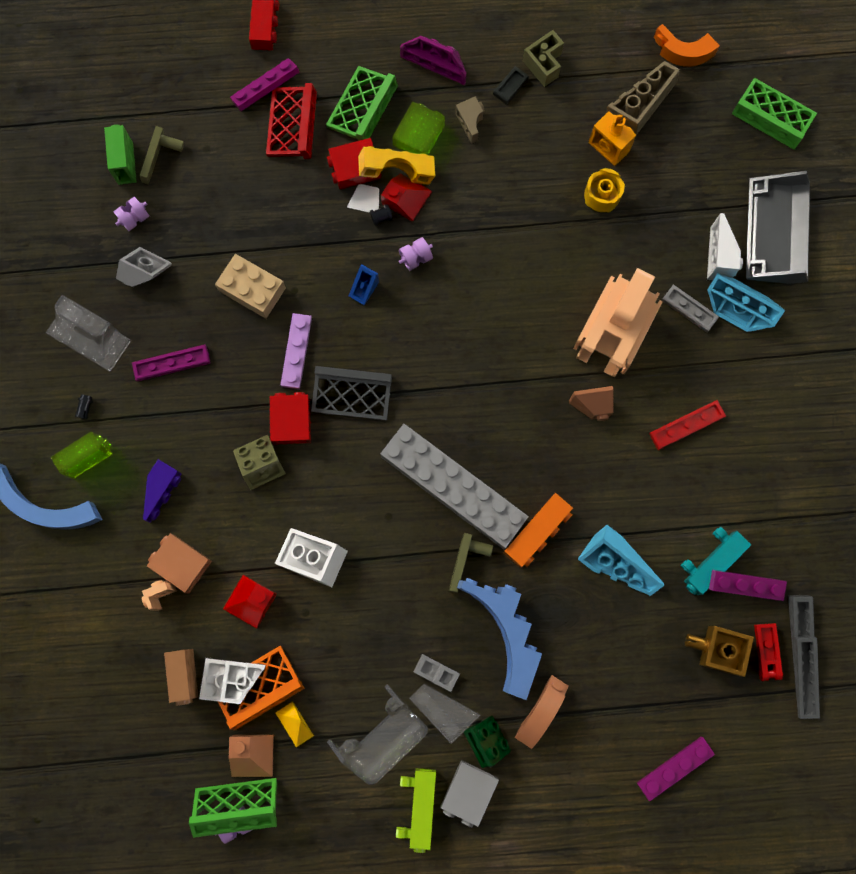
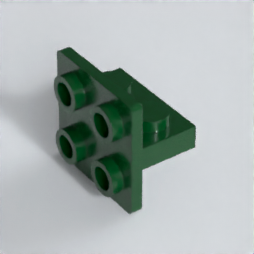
(487, 742)

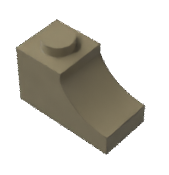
(469, 115)

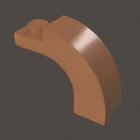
(542, 713)

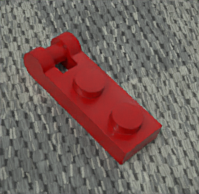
(768, 651)

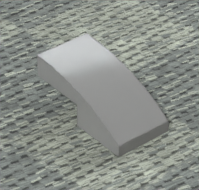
(436, 672)

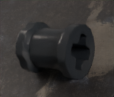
(381, 215)

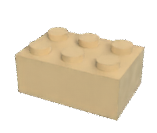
(250, 286)

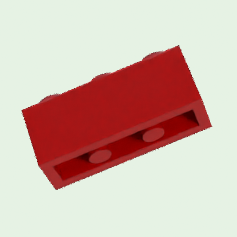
(263, 24)

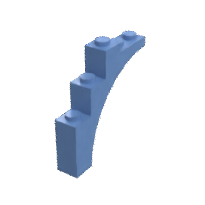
(521, 660)

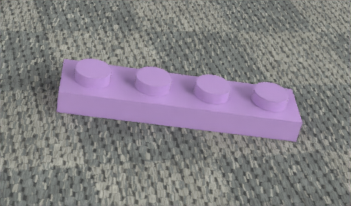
(296, 351)

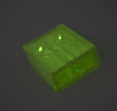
(418, 129)
(82, 455)

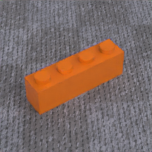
(538, 530)

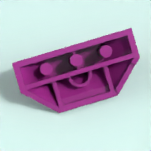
(435, 57)

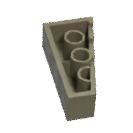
(645, 96)

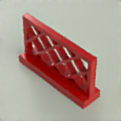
(306, 120)

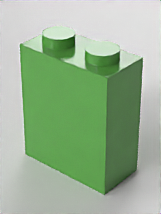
(120, 154)

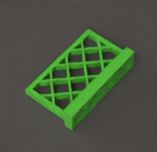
(376, 108)
(769, 122)
(235, 819)

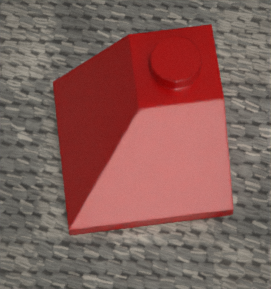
(404, 196)
(250, 601)

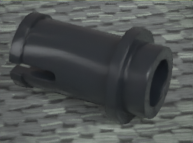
(83, 406)

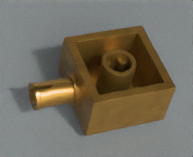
(713, 650)

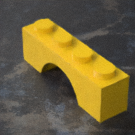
(417, 166)

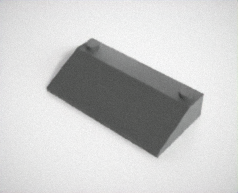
(778, 228)

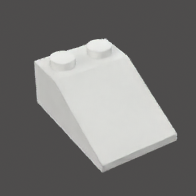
(723, 250)
(311, 557)

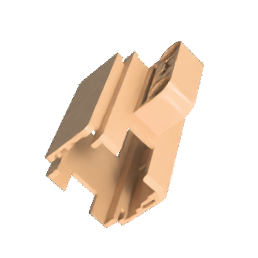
(620, 321)

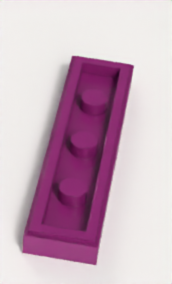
(171, 362)

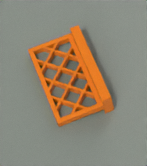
(270, 699)

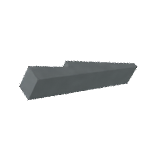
(804, 655)

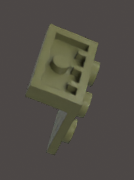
(258, 462)

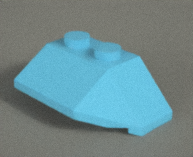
(742, 304)

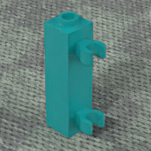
(720, 559)

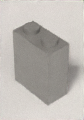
(469, 794)

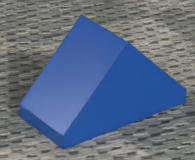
(364, 284)

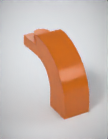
(682, 52)

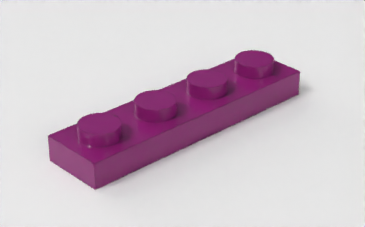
(264, 84)
(747, 585)
(675, 768)

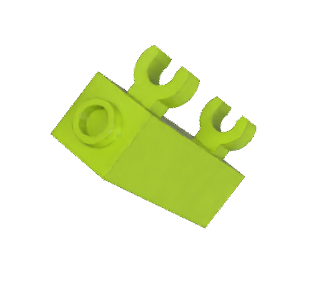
(422, 809)

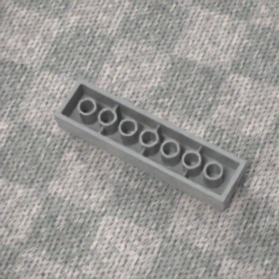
(454, 486)

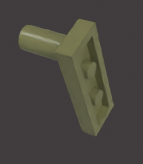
(158, 140)
(465, 546)

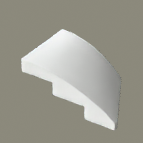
(228, 680)

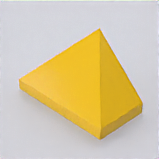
(294, 724)

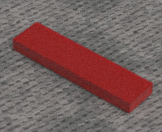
(687, 425)

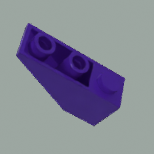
(158, 488)

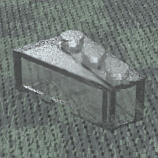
(443, 712)

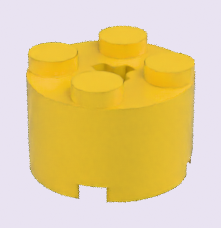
(594, 192)

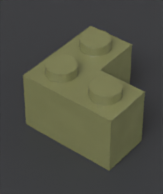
(541, 57)

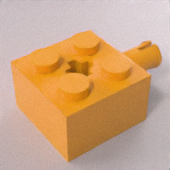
(612, 137)

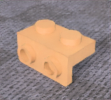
(157, 590)

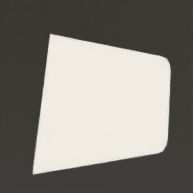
(365, 198)

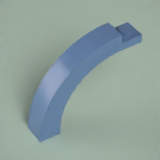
(70, 518)

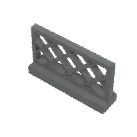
(351, 376)

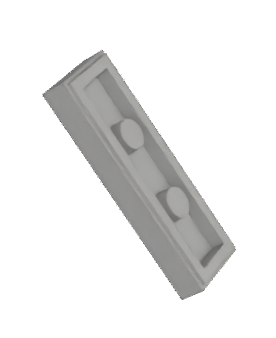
(690, 308)

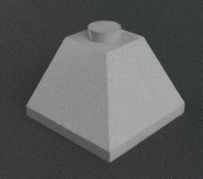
(140, 267)

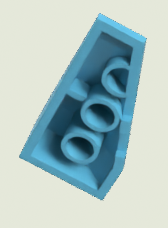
(615, 557)

